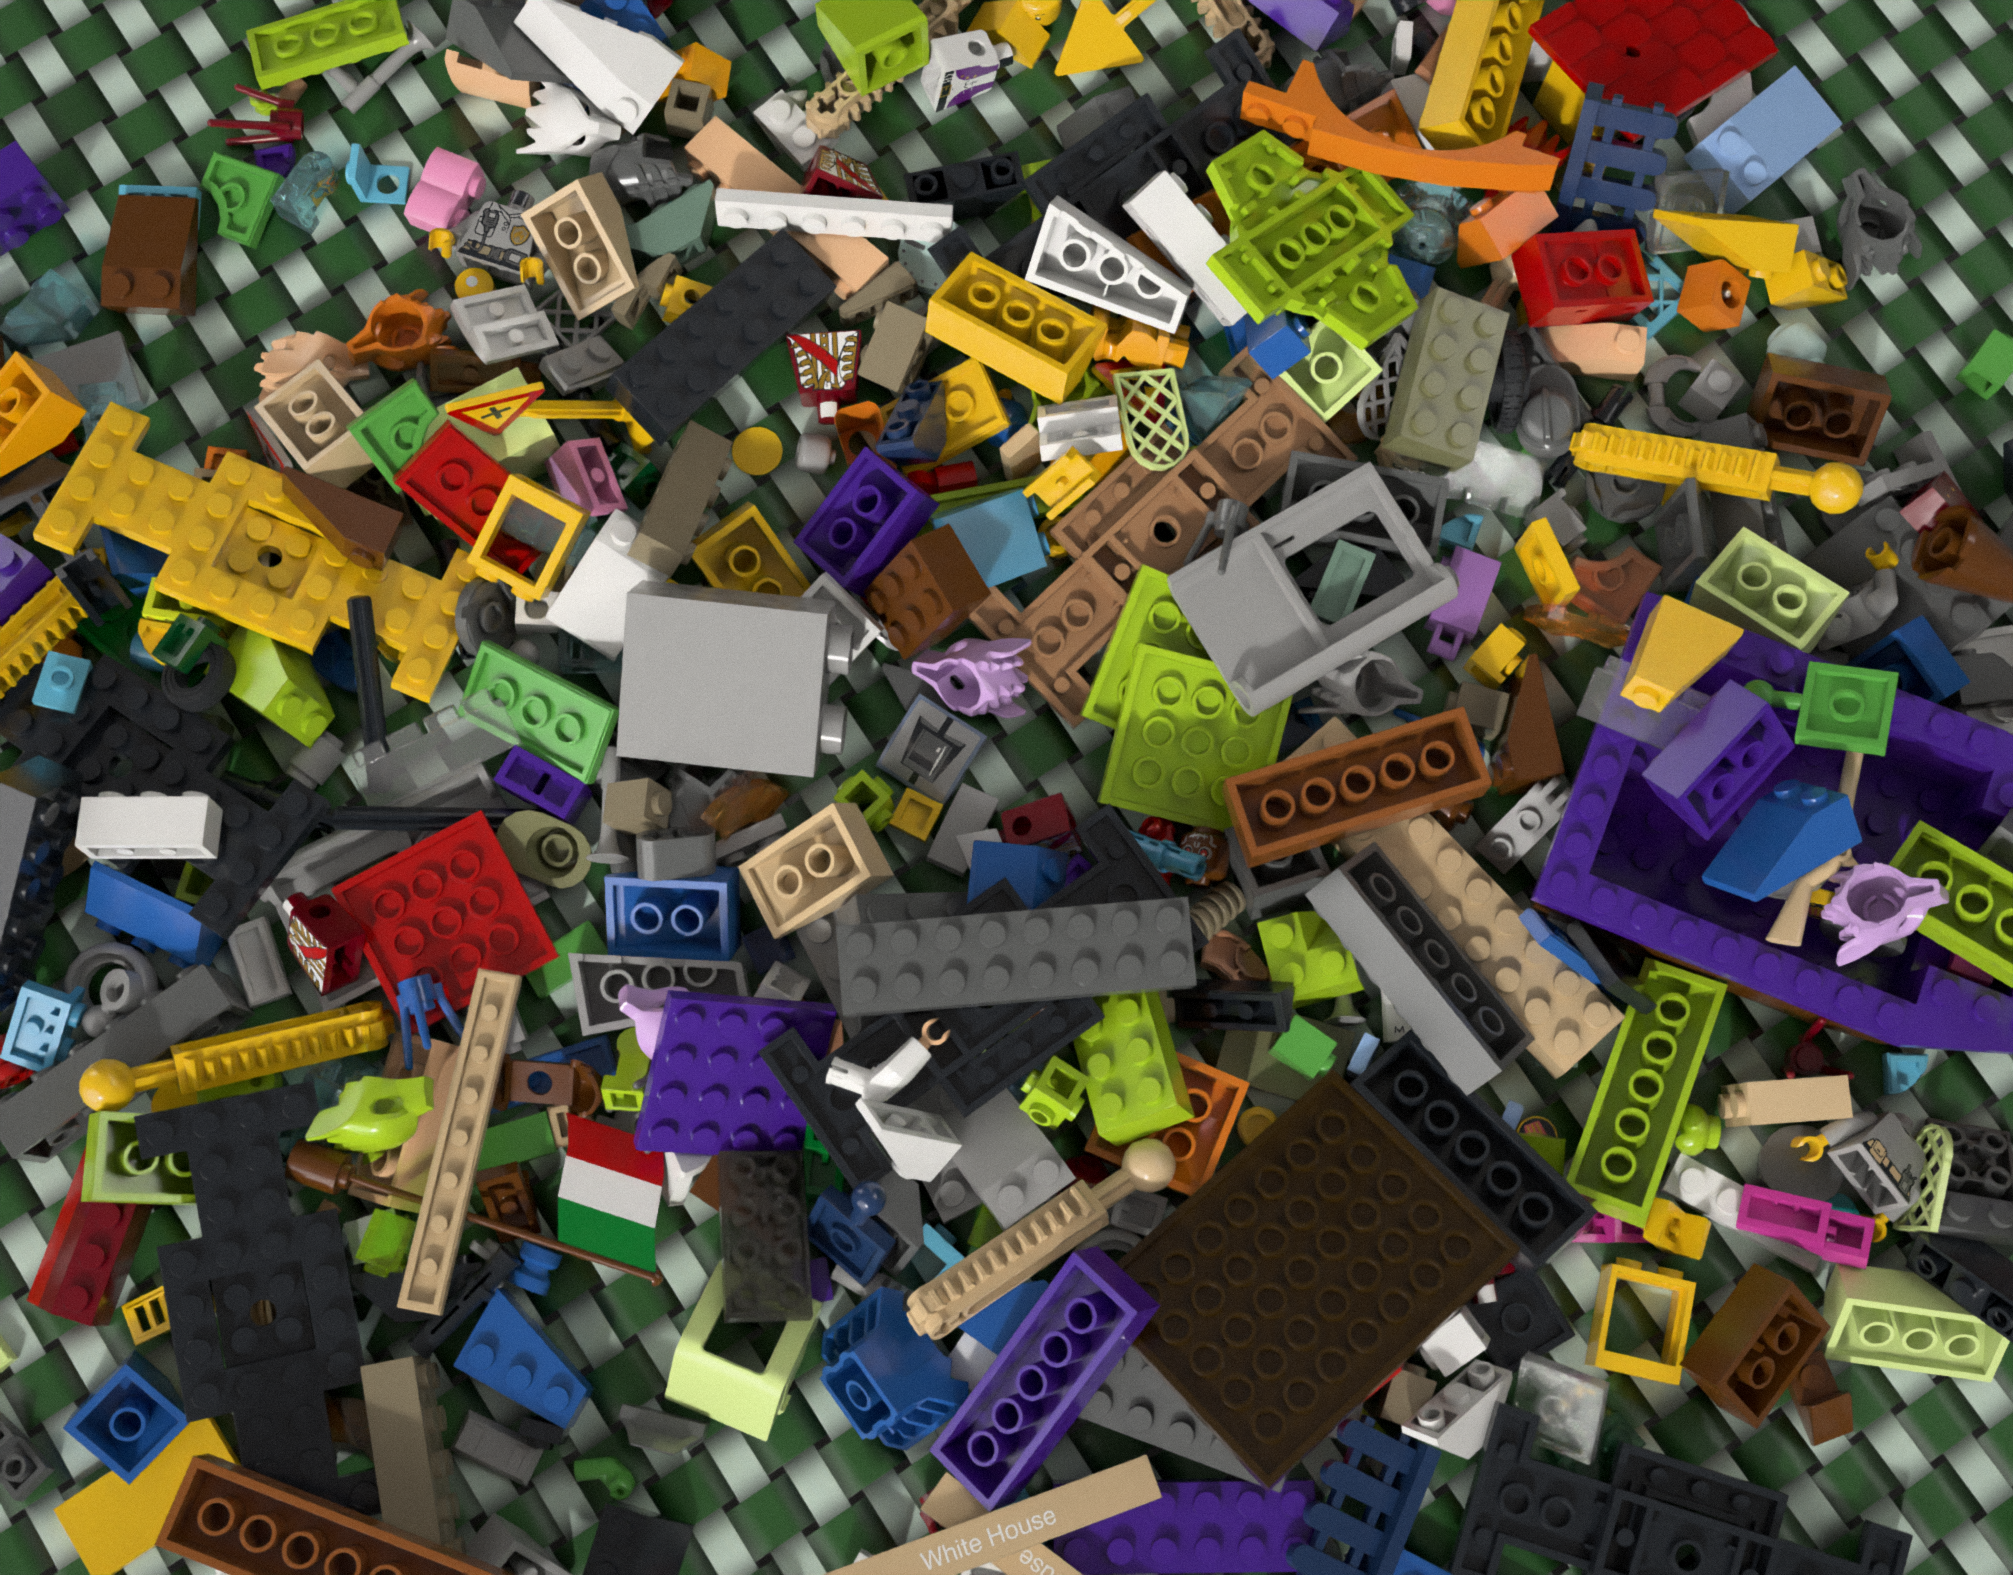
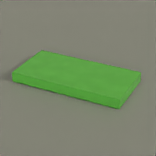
(549, 713)

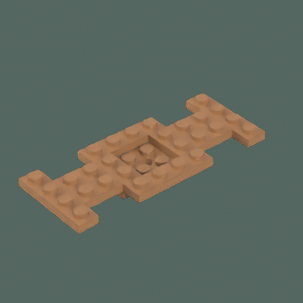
(1115, 525)

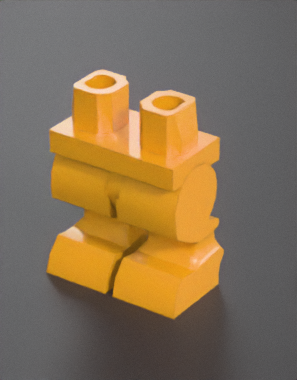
(1140, 342)

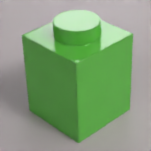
(1988, 365)
(1304, 1049)

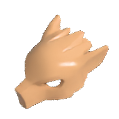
(297, 352)

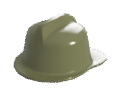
(545, 848)

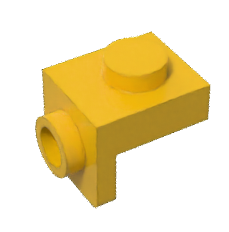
(1676, 1231)

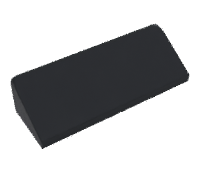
(1235, 1005)

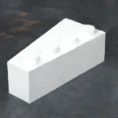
(1101, 268)

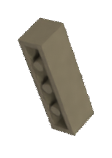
(680, 500)

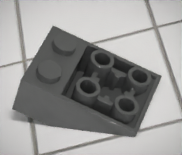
(1978, 1186)

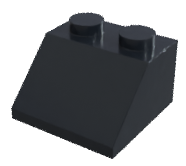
(637, 1542)

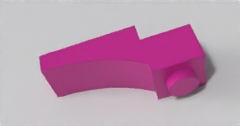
(1807, 1224)

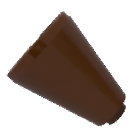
(1965, 556)

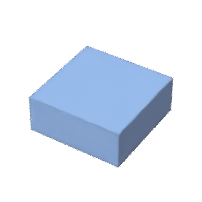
(1363, 1055)

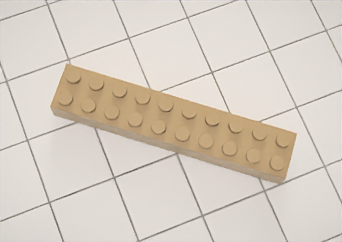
(1546, 994)

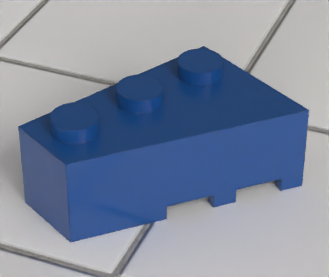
(523, 1363)

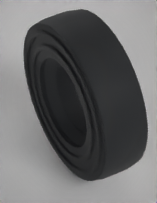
(210, 689)

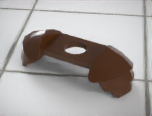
(572, 1085)

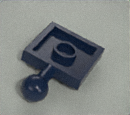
(847, 1233)

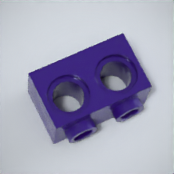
(543, 786)

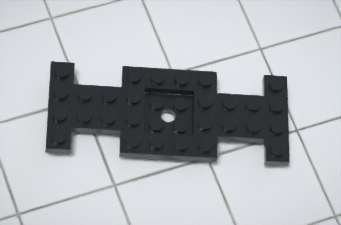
(1180, 148)
(96, 739)
(1121, 875)
(250, 1255)
(1627, 1532)

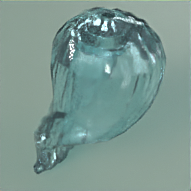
(1435, 223)

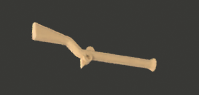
(1791, 921)

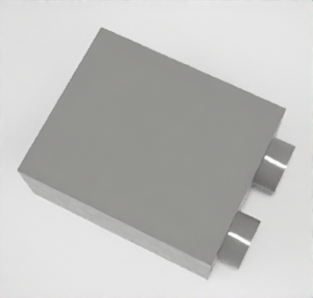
(731, 678)

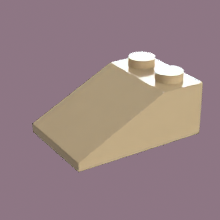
(584, 243)
(311, 422)
(815, 868)

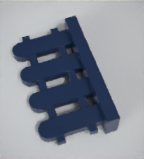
(1617, 154)
(1390, 1502)

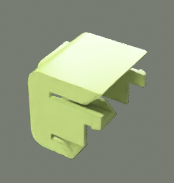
(725, 1389)

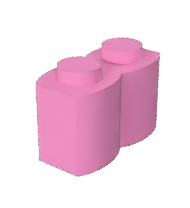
(445, 191)

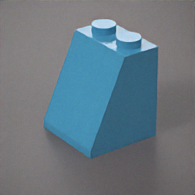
(998, 535)

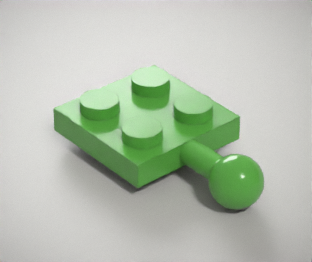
(1839, 707)

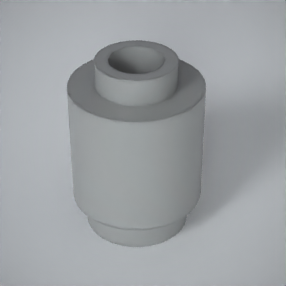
(318, 763)

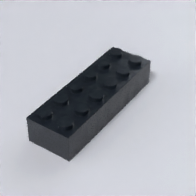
(720, 337)
(35, 830)
(1476, 1152)

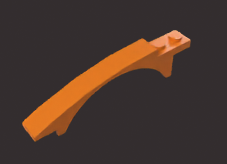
(1311, 116)

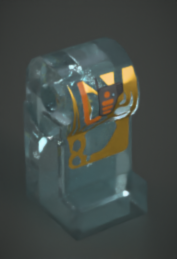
(305, 190)

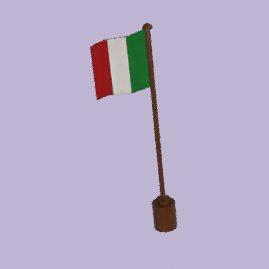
(604, 1196)

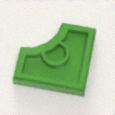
(242, 197)
(394, 428)

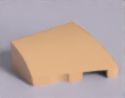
(480, 80)

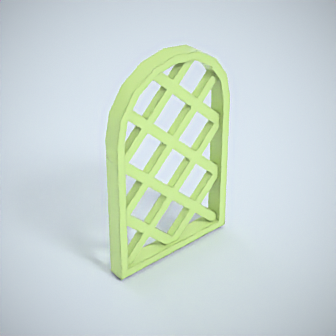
(1118, 380)
(1937, 1184)

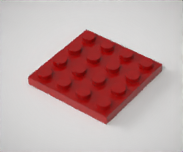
(446, 914)

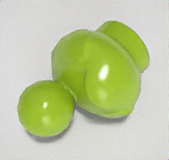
(1697, 1131)

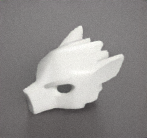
(564, 121)

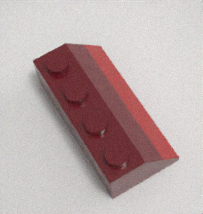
(88, 1256)

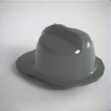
(1549, 413)

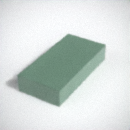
(1341, 582)

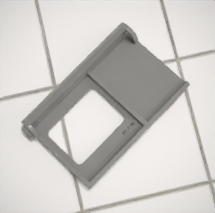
(1261, 622)
(350, 851)

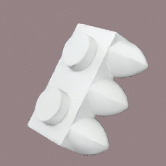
(786, 125)

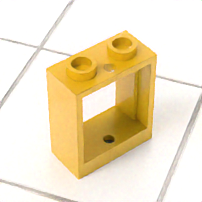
(547, 501)
(1677, 1327)

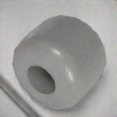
(814, 453)

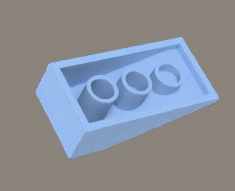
(1766, 137)

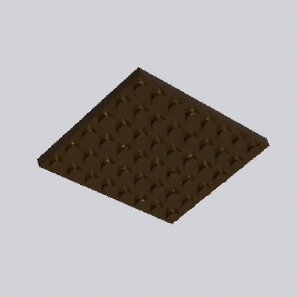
(1307, 1276)

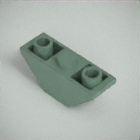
(675, 227)

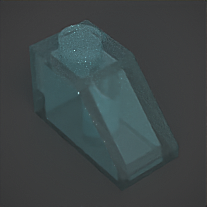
(1209, 403)

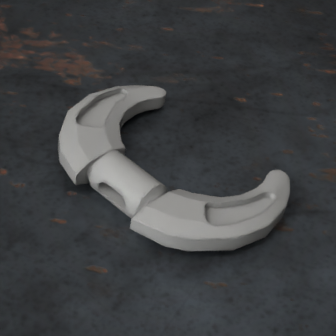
(1658, 414)

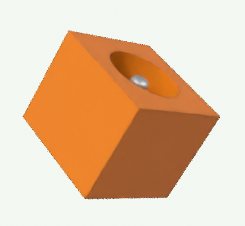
(1713, 295)

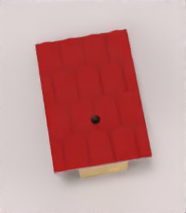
(1643, 51)

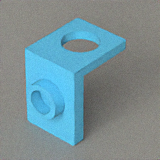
(365, 178)
(61, 682)

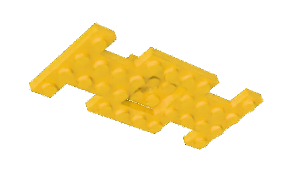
(217, 547)

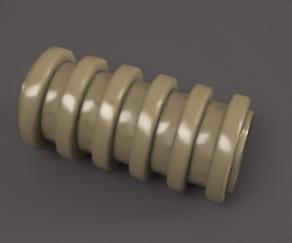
(1218, 908)

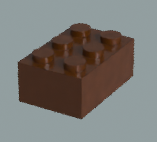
(1819, 408)
(926, 591)
(1755, 1345)

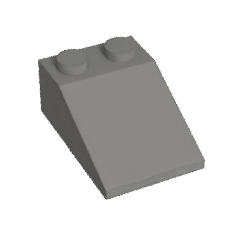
(1007, 1159)

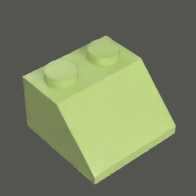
(1330, 372)

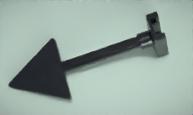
(81, 575)

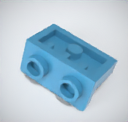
(43, 1026)

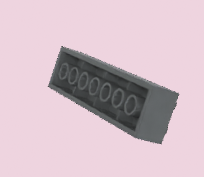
(1015, 957)

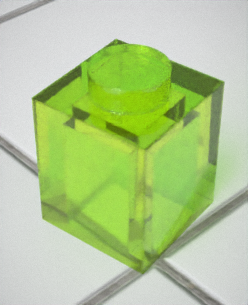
(386, 1243)

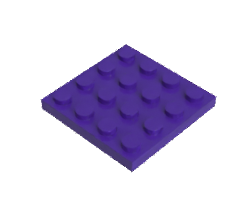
(712, 1085)

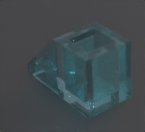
(49, 313)

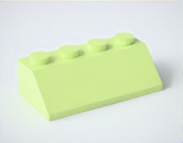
(1905, 1325)

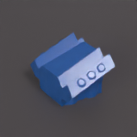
(887, 1374)

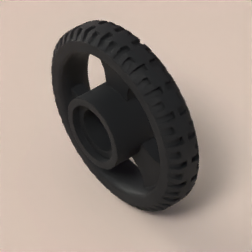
(1509, 385)

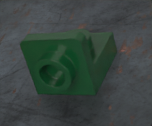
(634, 474)
(187, 641)

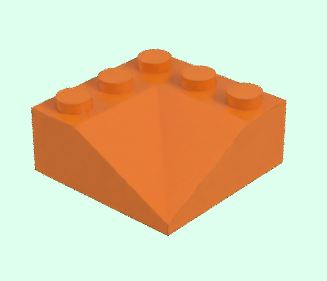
(1194, 1142)

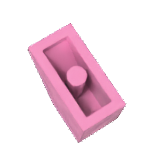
(585, 476)

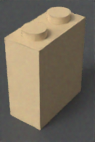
(1785, 1101)

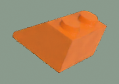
(1502, 225)

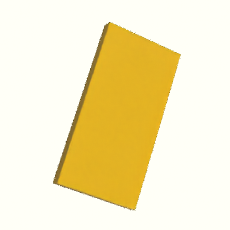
(121, 1521)

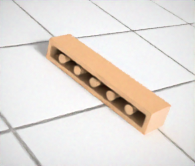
(735, 164)

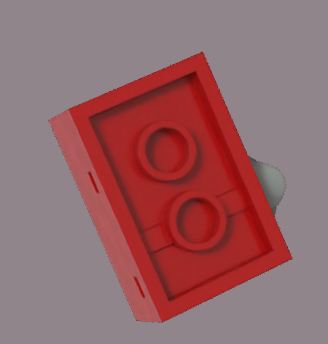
(1582, 276)

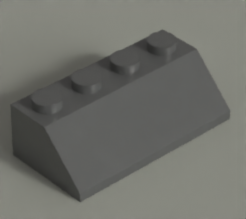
(1417, 494)

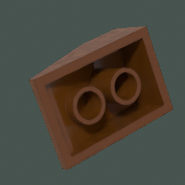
(152, 256)
(1527, 741)

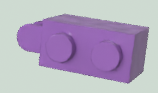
(1462, 615)

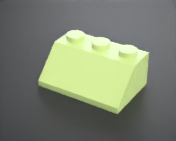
(1768, 592)

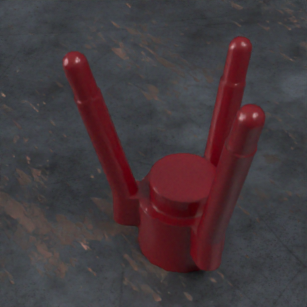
(284, 123)
(1807, 1058)

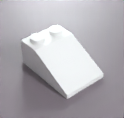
(596, 593)

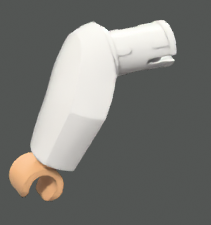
(889, 1076)

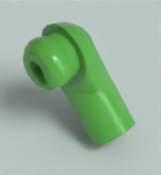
(609, 1472)

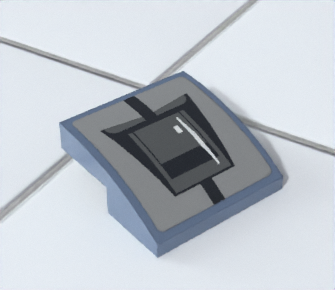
(931, 750)

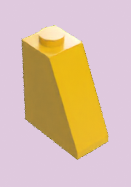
(1675, 652)

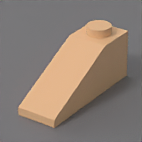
(1598, 349)

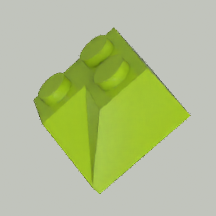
(1310, 955)

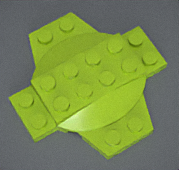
(1310, 241)

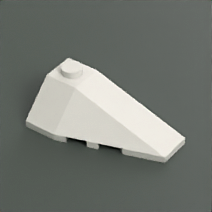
(608, 63)

